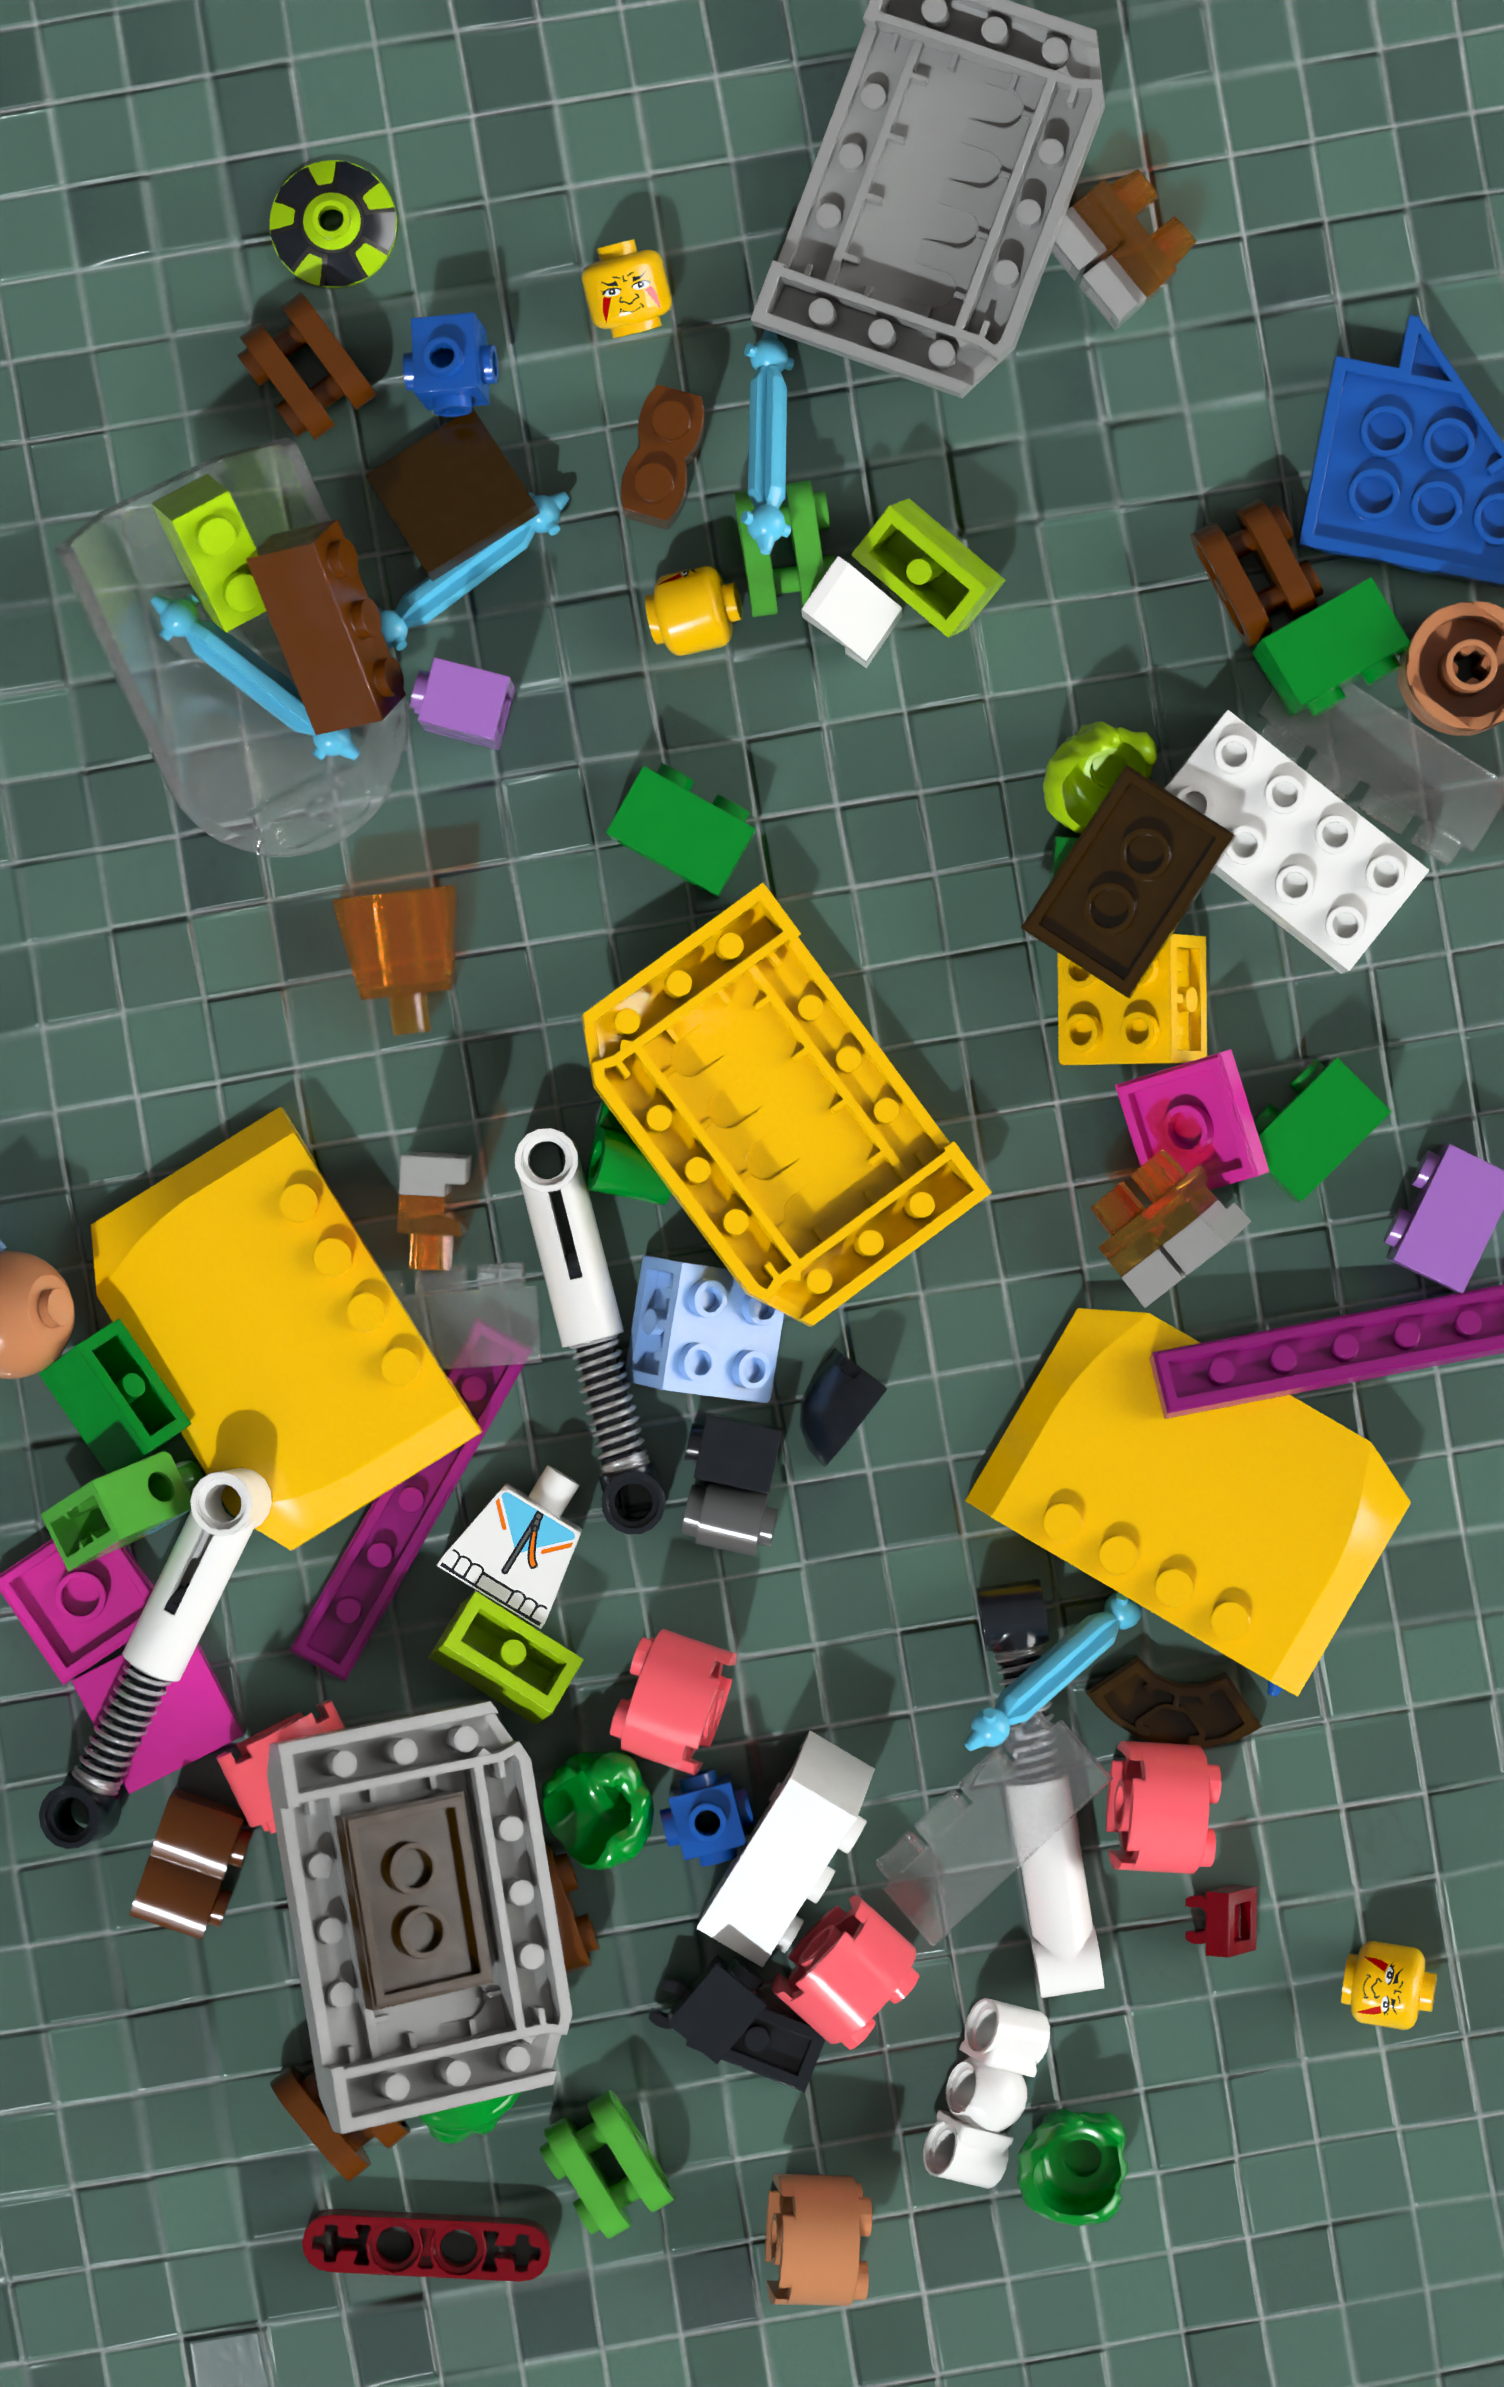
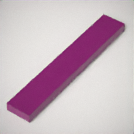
(1329, 1352)
(393, 1536)

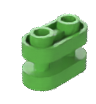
(806, 515)
(571, 2155)

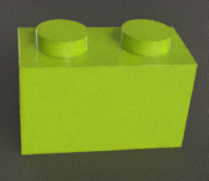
(212, 550)
(928, 567)
(506, 1658)

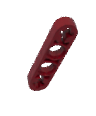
(427, 2232)

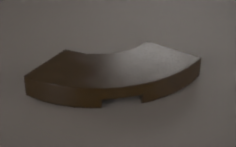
(1173, 1711)

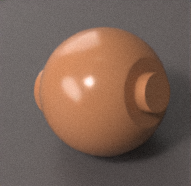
(34, 1314)

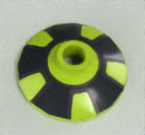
(337, 256)

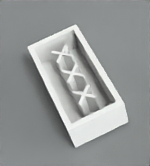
(1296, 844)

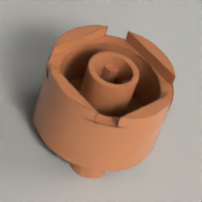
(1429, 674)
(816, 2239)

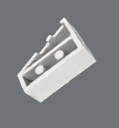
(789, 1852)

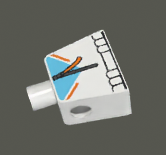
(519, 1547)

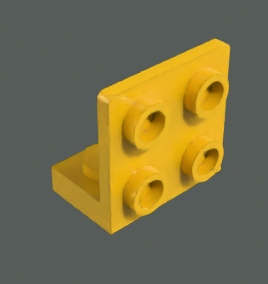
(1156, 1025)

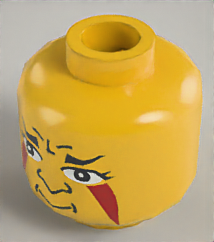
(626, 289)
(693, 610)
(1388, 1985)

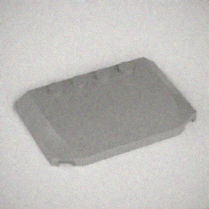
(938, 189)
(449, 2045)

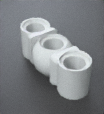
(986, 2093)

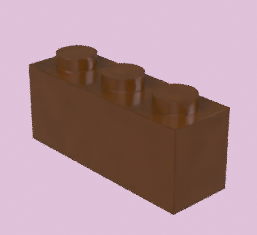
(327, 626)

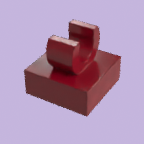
(1229, 1920)

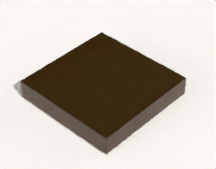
(452, 494)

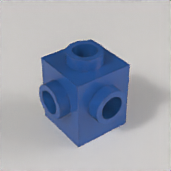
(450, 363)
(710, 1793)

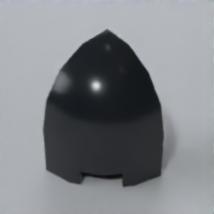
(836, 1405)

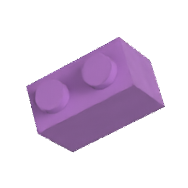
(463, 702)
(1449, 1217)

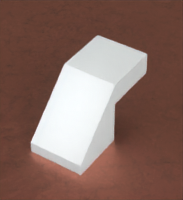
(852, 611)

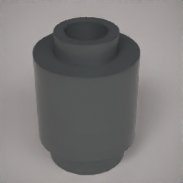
(729, 1518)

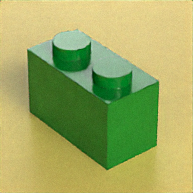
(1331, 649)
(681, 829)
(1317, 1126)
(115, 1397)

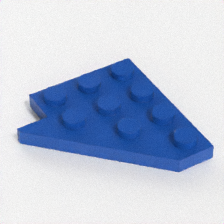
(1407, 468)

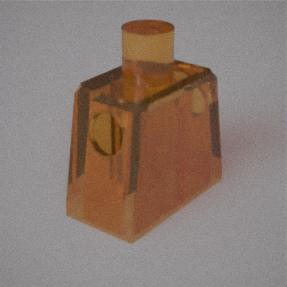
(402, 949)

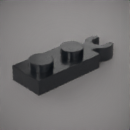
(772, 2046)

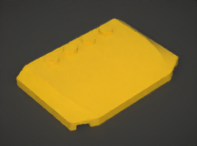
(774, 1113)
(277, 1331)
(1218, 1520)

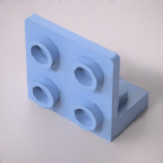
(701, 1333)

